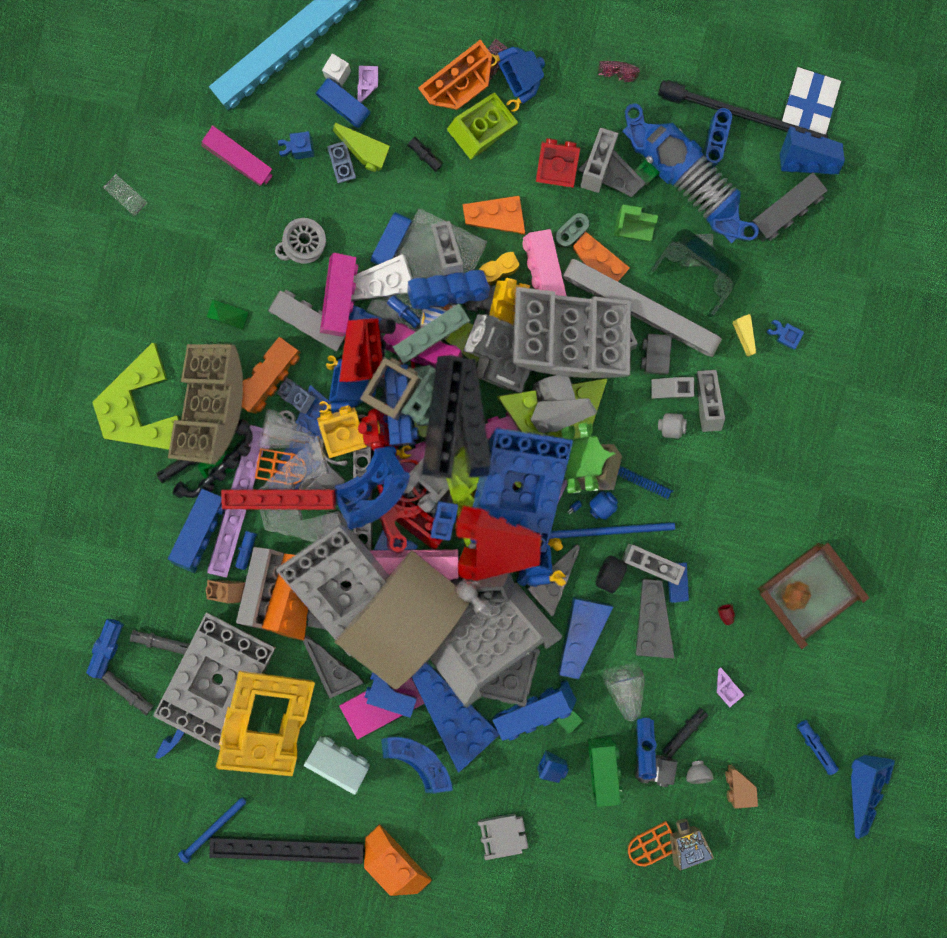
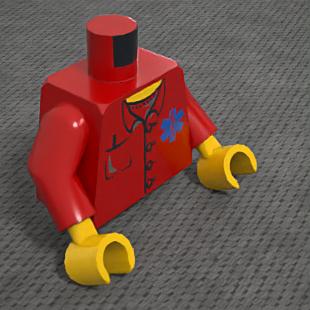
(376, 432)

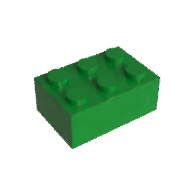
(605, 772)

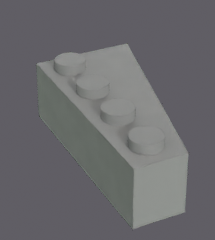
(302, 318)
(259, 586)

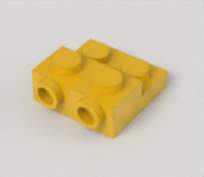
(504, 300)
(341, 431)

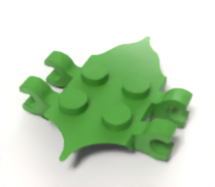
(584, 459)

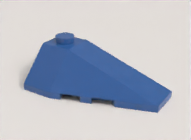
(867, 782)

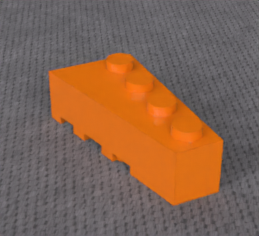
(286, 611)

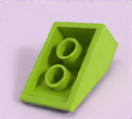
(481, 125)

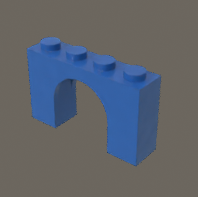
(387, 698)

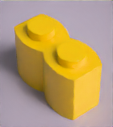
(503, 267)

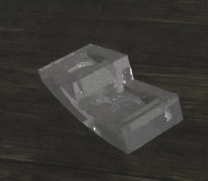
(125, 195)

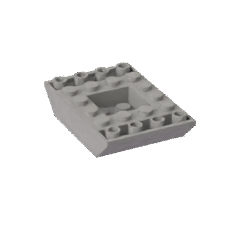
(318, 573)
(193, 697)

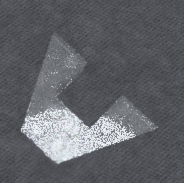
(307, 464)

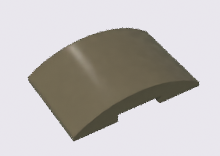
(210, 403)
(404, 621)

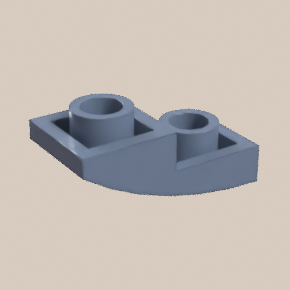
(341, 162)
(296, 395)

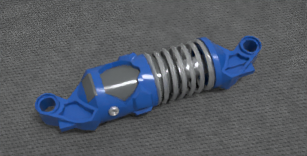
(685, 166)

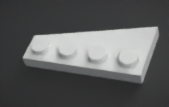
(383, 279)

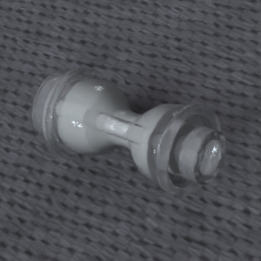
(468, 593)

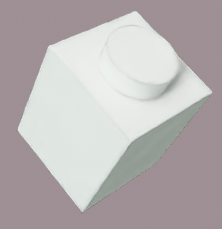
(336, 70)

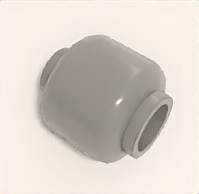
(672, 425)

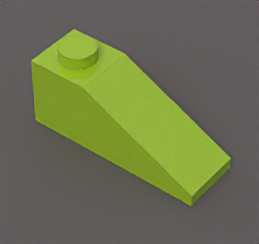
(367, 150)

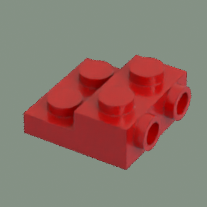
(558, 163)

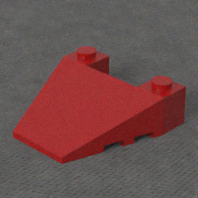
(498, 545)

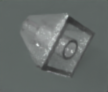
(282, 432)
(626, 688)

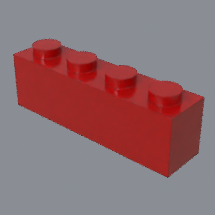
(420, 526)

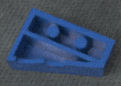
(810, 154)

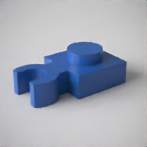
(787, 335)

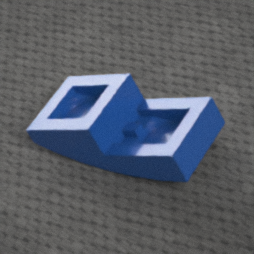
(444, 520)
(169, 743)

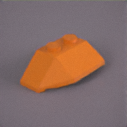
(460, 79)
(392, 865)

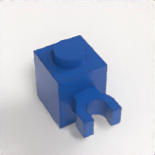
(299, 145)

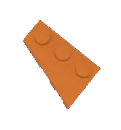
(498, 214)
(599, 258)

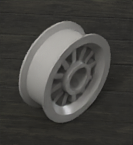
(300, 224)

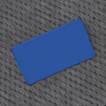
(679, 592)

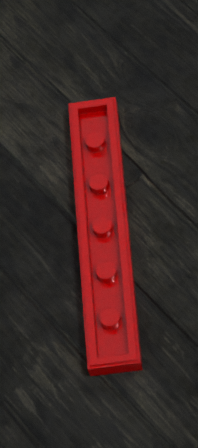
(279, 499)

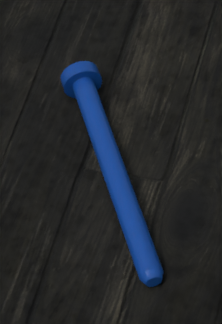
(185, 855)

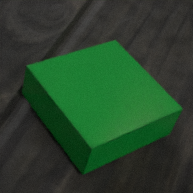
(647, 172)
(570, 722)

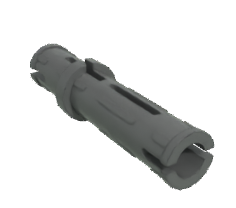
(152, 640)
(133, 697)

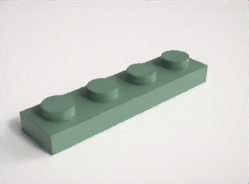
(431, 333)

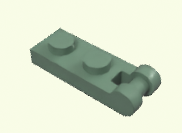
(421, 397)

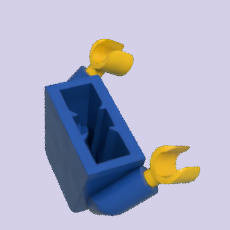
(521, 72)
(345, 392)
(541, 574)

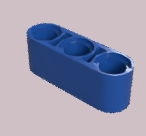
(343, 103)
(722, 131)
(391, 239)

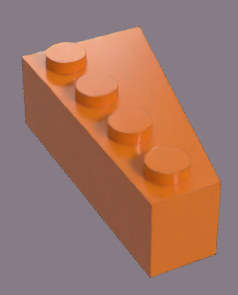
(268, 375)

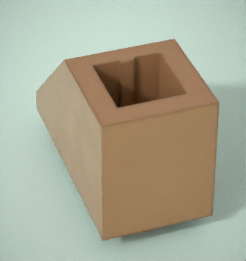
(225, 591)
(742, 790)

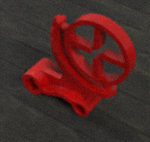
(396, 512)

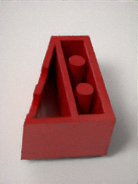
(361, 350)

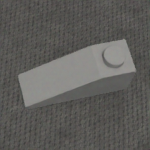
(599, 160)
(447, 248)
(710, 401)
(556, 415)
(653, 564)

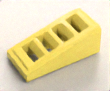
(745, 333)

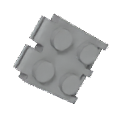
(503, 836)

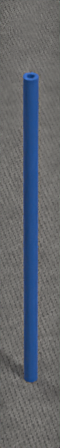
(612, 530)

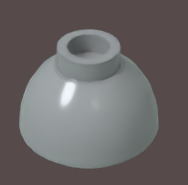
(699, 773)

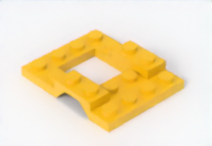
(260, 750)

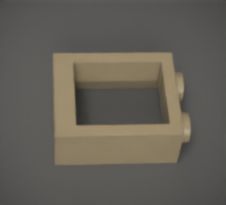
(413, 384)

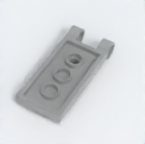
(436, 486)

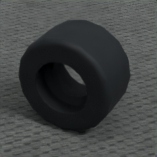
(611, 574)

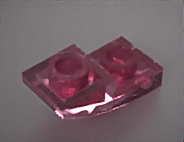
(624, 70)

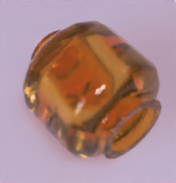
(796, 595)

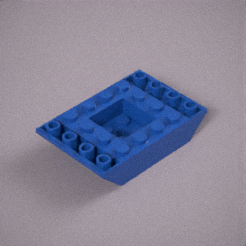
(540, 467)

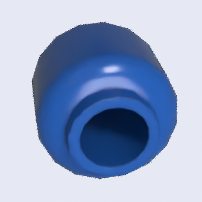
(603, 505)

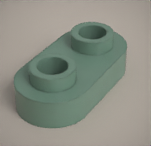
(571, 230)

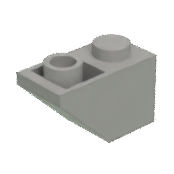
(672, 388)

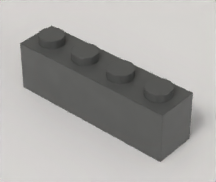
(787, 207)
(492, 589)

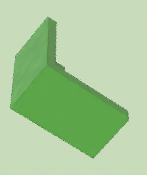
(635, 224)

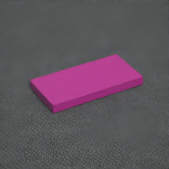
(367, 718)

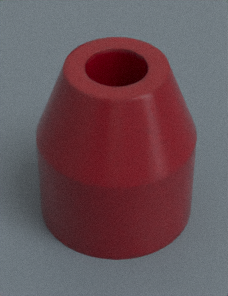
(726, 614)

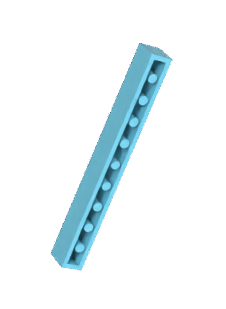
(279, 49)

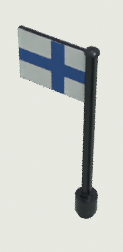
(806, 109)

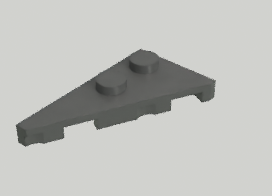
(550, 594)
(332, 672)

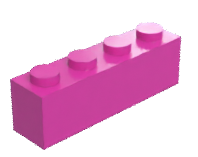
(338, 294)
(429, 356)

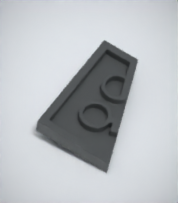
(620, 176)

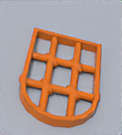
(274, 461)
(647, 854)

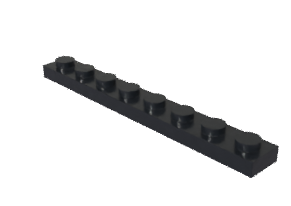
(286, 849)

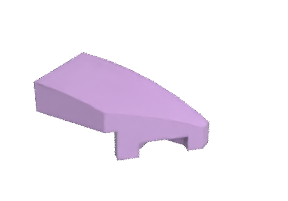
(367, 81)
(727, 689)

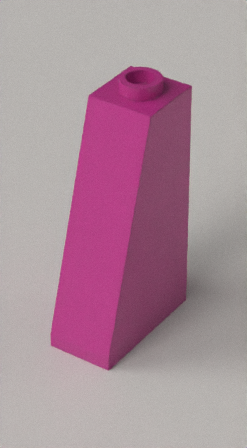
(236, 156)

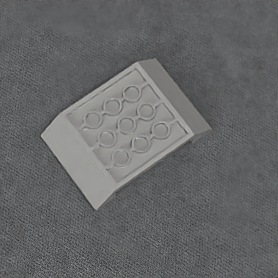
(486, 647)

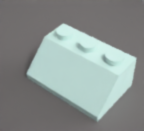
(337, 764)

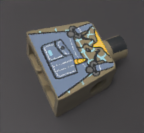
(689, 846)

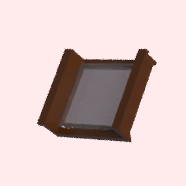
(830, 586)

